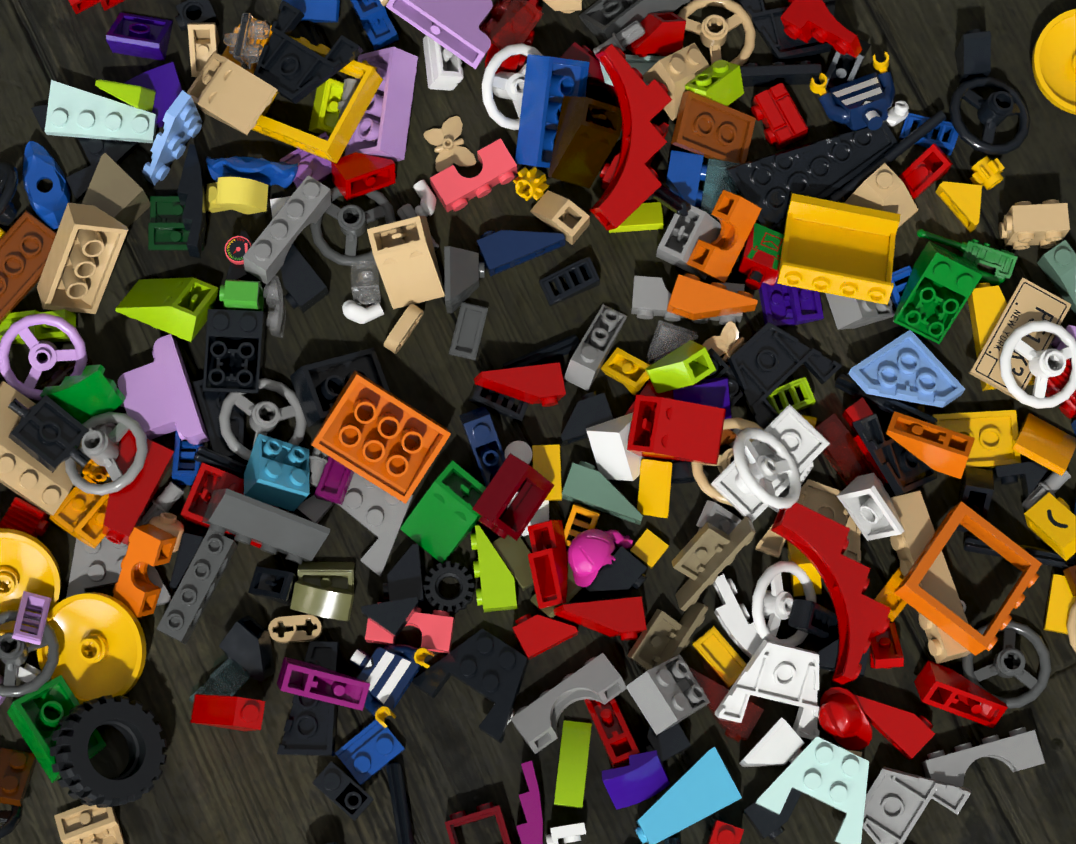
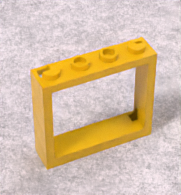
(348, 122)

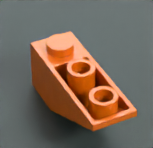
(701, 300)

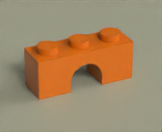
(736, 220)
(146, 546)

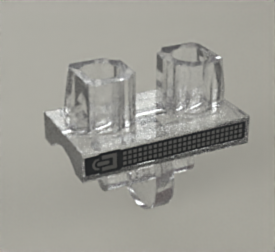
(243, 40)

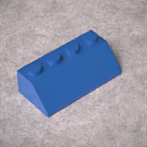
(544, 87)

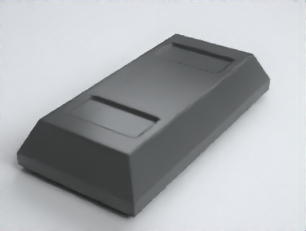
(468, 331)

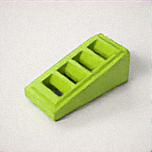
(134, 95)
(801, 383)

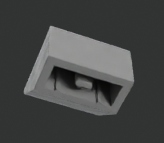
(683, 235)
(854, 313)
(667, 694)

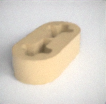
(403, 328)
(295, 635)

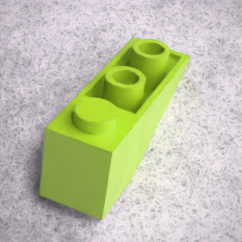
(496, 580)

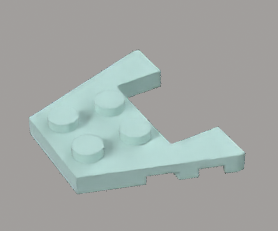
(830, 777)

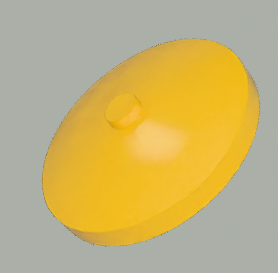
(1056, 61)
(25, 567)
(99, 645)

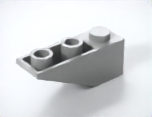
(594, 347)

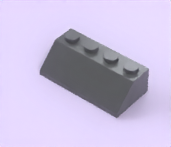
(615, 15)
(264, 525)

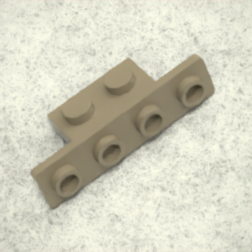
(707, 556)
(666, 636)

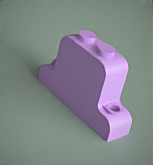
(450, 24)
(163, 396)

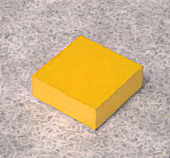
(649, 548)

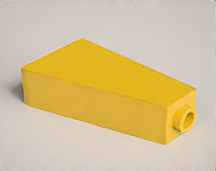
(985, 309)

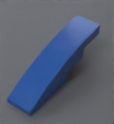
(375, 22)

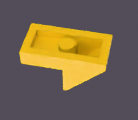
(626, 370)

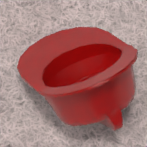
(844, 719)

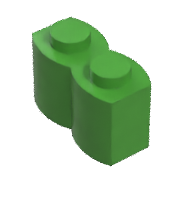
(242, 295)

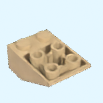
(231, 93)
(407, 261)

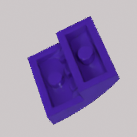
(165, 83)
(789, 305)
(708, 392)
(637, 781)

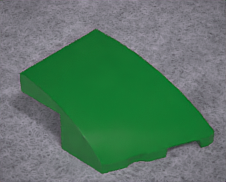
(86, 394)

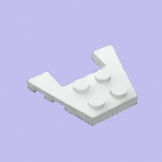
(780, 675)

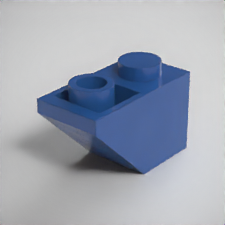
(684, 175)

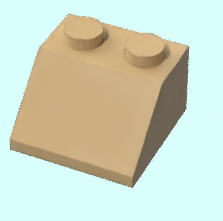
(676, 72)

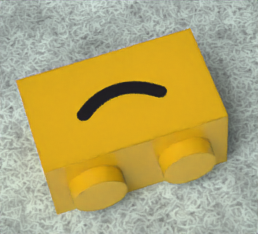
(1054, 524)

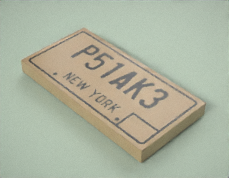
(1025, 305)

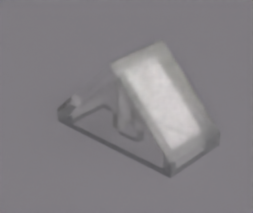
(667, 339)

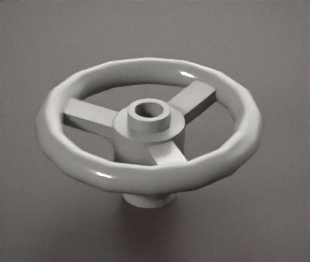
(262, 409)
(104, 452)

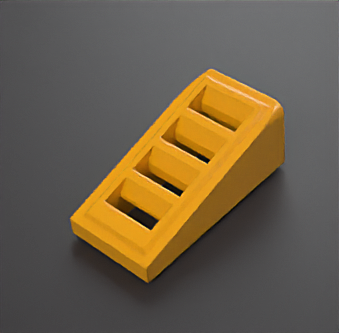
(585, 511)

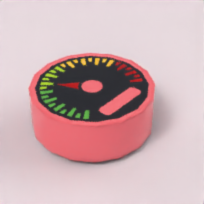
(236, 249)

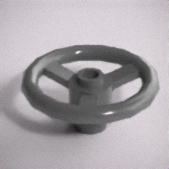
(352, 231)
(20, 655)
(1017, 662)

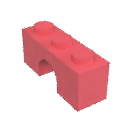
(456, 190)
(435, 629)

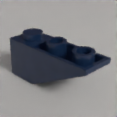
(483, 442)

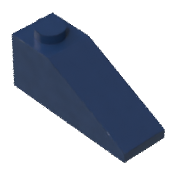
(510, 248)

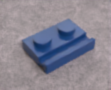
(369, 751)

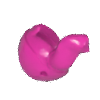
(593, 550)

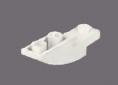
(735, 616)

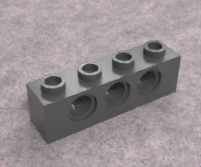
(197, 586)

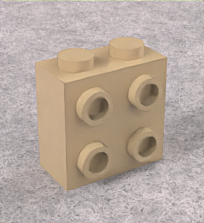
(1035, 224)

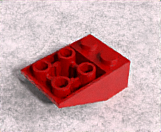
(676, 430)
(206, 481)

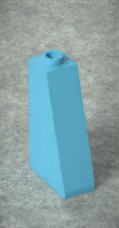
(693, 797)

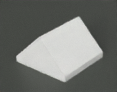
(610, 450)

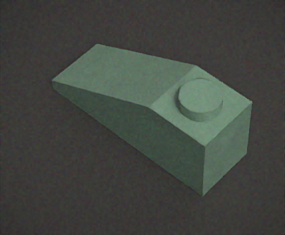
(1060, 268)
(594, 491)

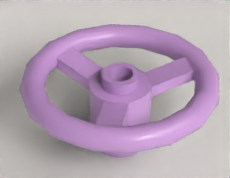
(36, 347)

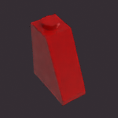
(228, 712)

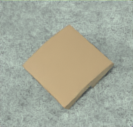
(89, 826)

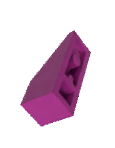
(322, 684)

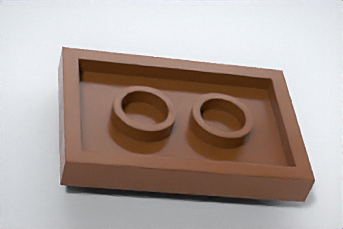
(712, 129)

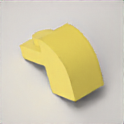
(237, 194)

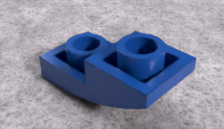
(317, 10)

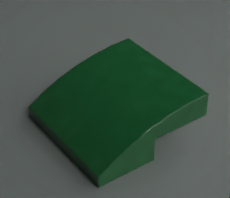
(166, 224)

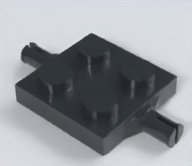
(48, 433)

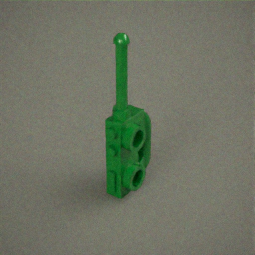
(980, 253)

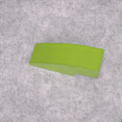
(42, 331)
(572, 764)

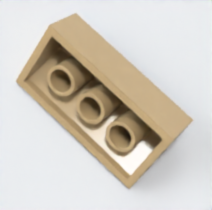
(81, 259)

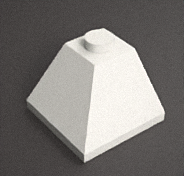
(871, 507)
(775, 747)

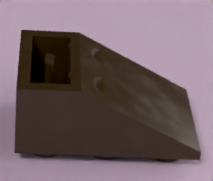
(583, 139)

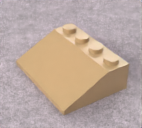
(22, 471)

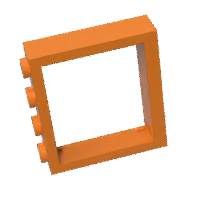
(940, 614)

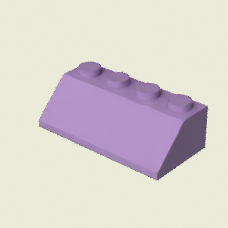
(387, 119)

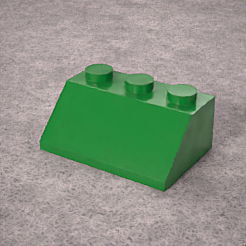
(38, 717)

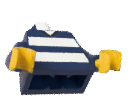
(859, 101)
(389, 674)

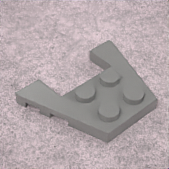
(374, 510)
(102, 568)
(899, 800)

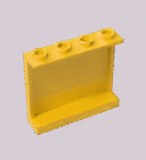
(838, 249)

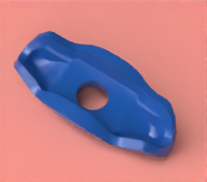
(40, 165)
(253, 168)

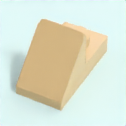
(202, 45)

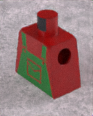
(761, 256)

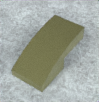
(321, 601)

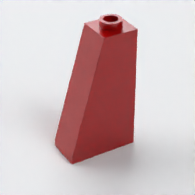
(129, 504)

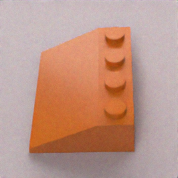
(380, 437)

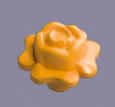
(95, 471)

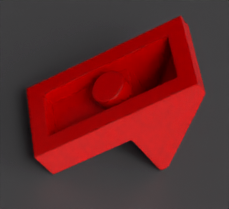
(925, 171)
(886, 649)

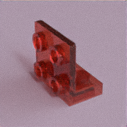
(511, 22)

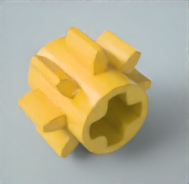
(987, 173)
(530, 183)

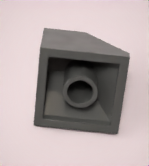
(461, 275)

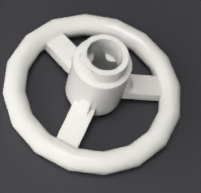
(505, 84)
(1041, 364)
(761, 471)
(777, 604)

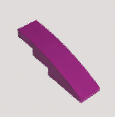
(532, 830)

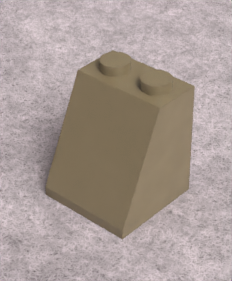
(116, 192)

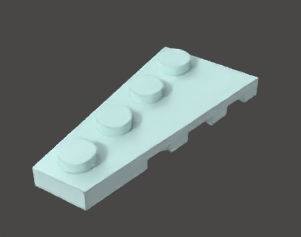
(88, 115)

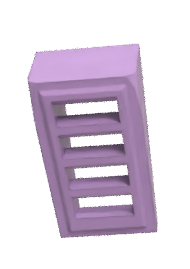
(34, 603)

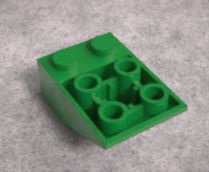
(936, 292)
(445, 513)

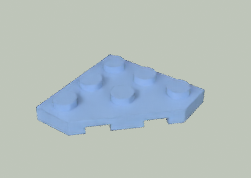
(181, 124)
(907, 373)

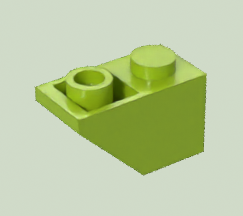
(718, 82)
(681, 367)

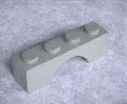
(271, 247)
(652, 299)
(594, 681)
(1017, 752)

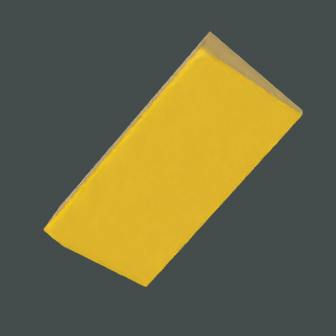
(654, 487)

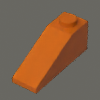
(934, 445)

